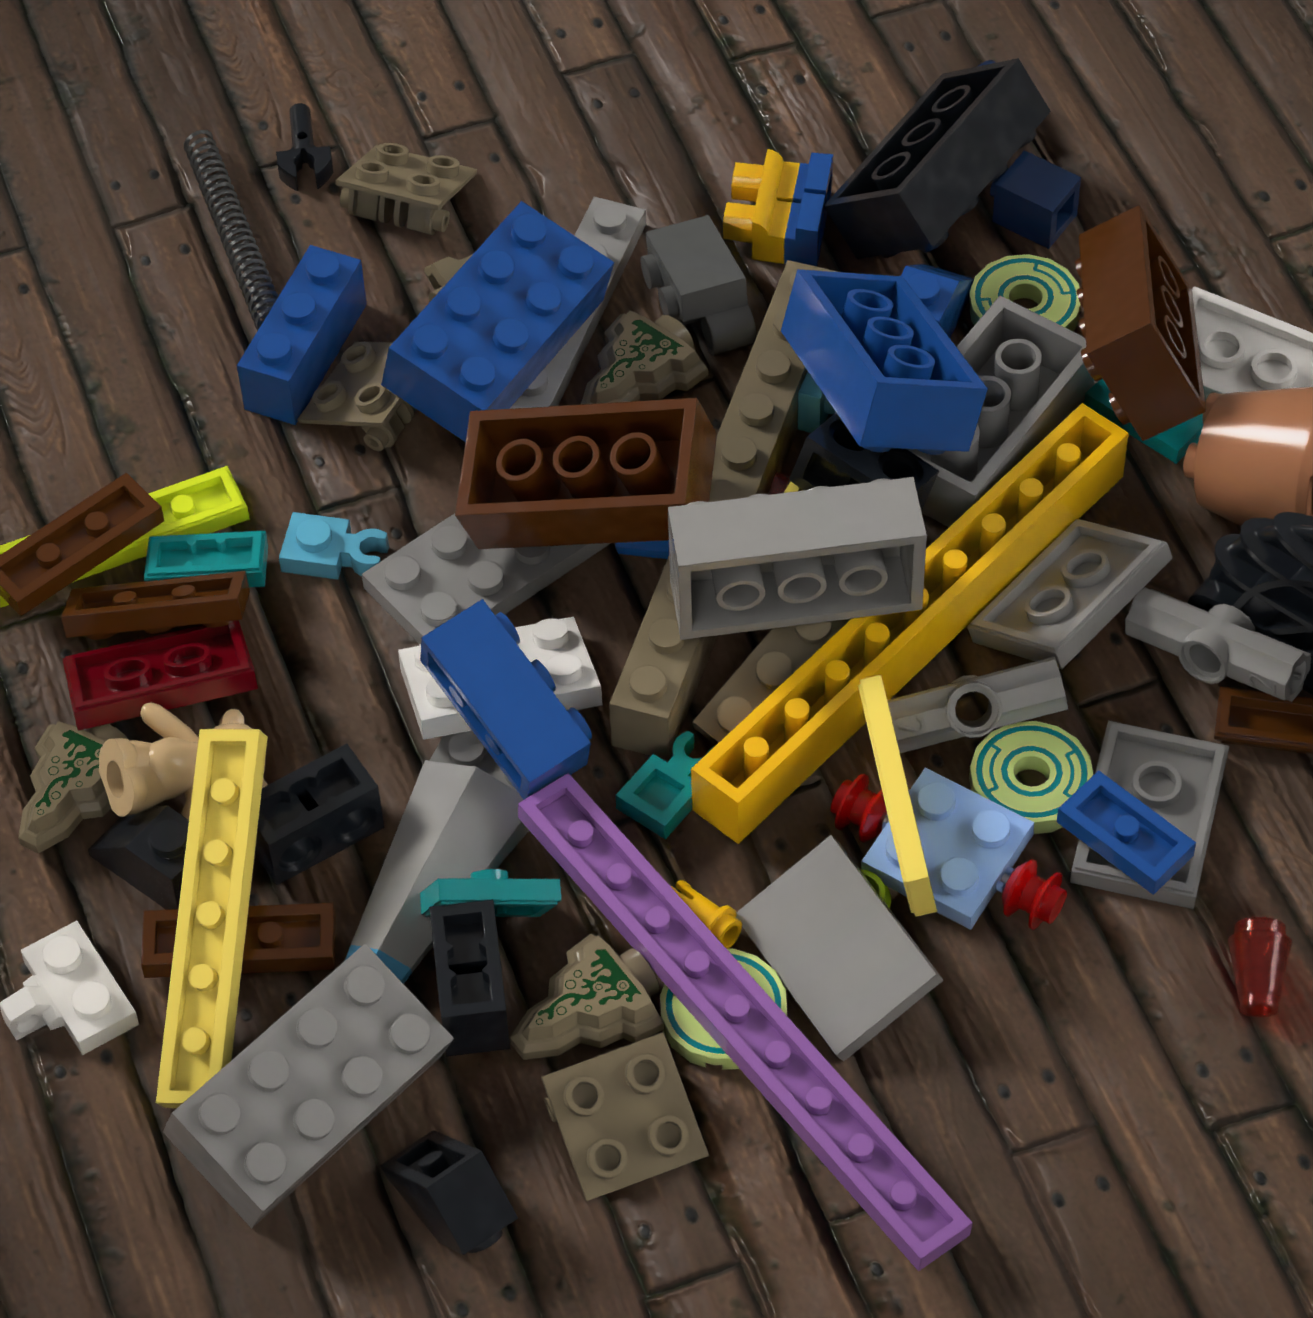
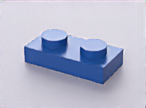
(1126, 832)

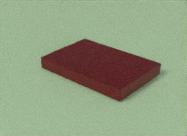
(159, 669)

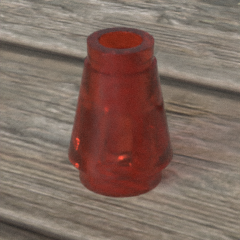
(1259, 964)

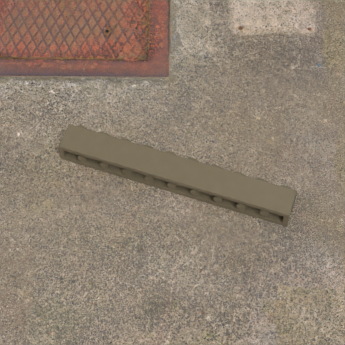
(749, 451)

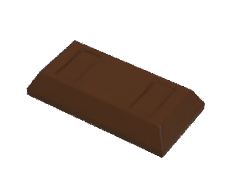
(1264, 720)

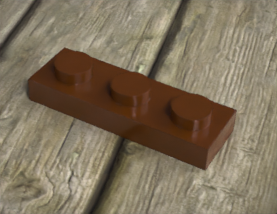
(76, 543)
(156, 605)
(275, 939)

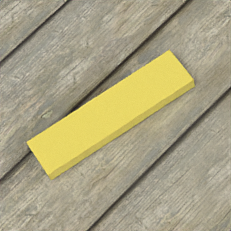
(897, 796)

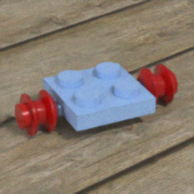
(965, 845)

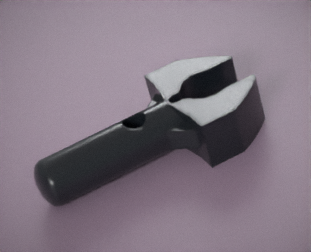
(303, 151)

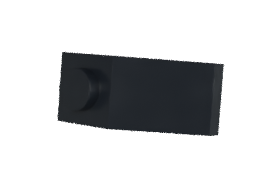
(147, 852)
(451, 1192)

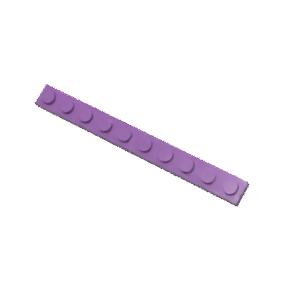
(746, 1023)

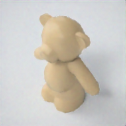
(148, 773)

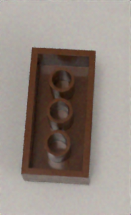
(1139, 325)
(583, 472)

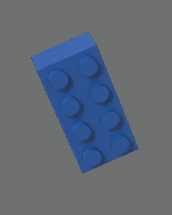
(497, 321)
(883, 362)

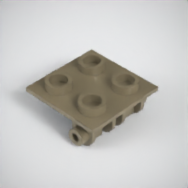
(403, 183)
(357, 398)
(624, 1116)

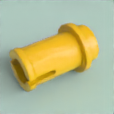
(718, 920)

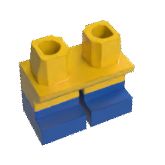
(787, 211)

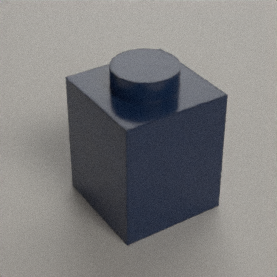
(1035, 199)

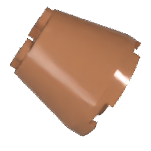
(1254, 454)

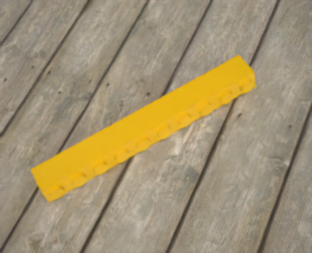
(963, 574)

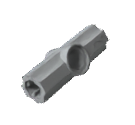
(1217, 644)
(1012, 697)

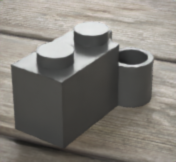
(700, 283)

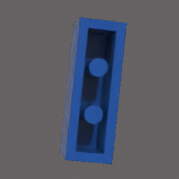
(302, 334)
(506, 698)

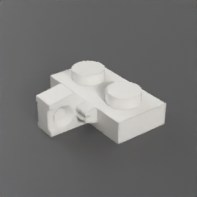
(69, 990)

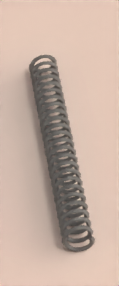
(222, 230)

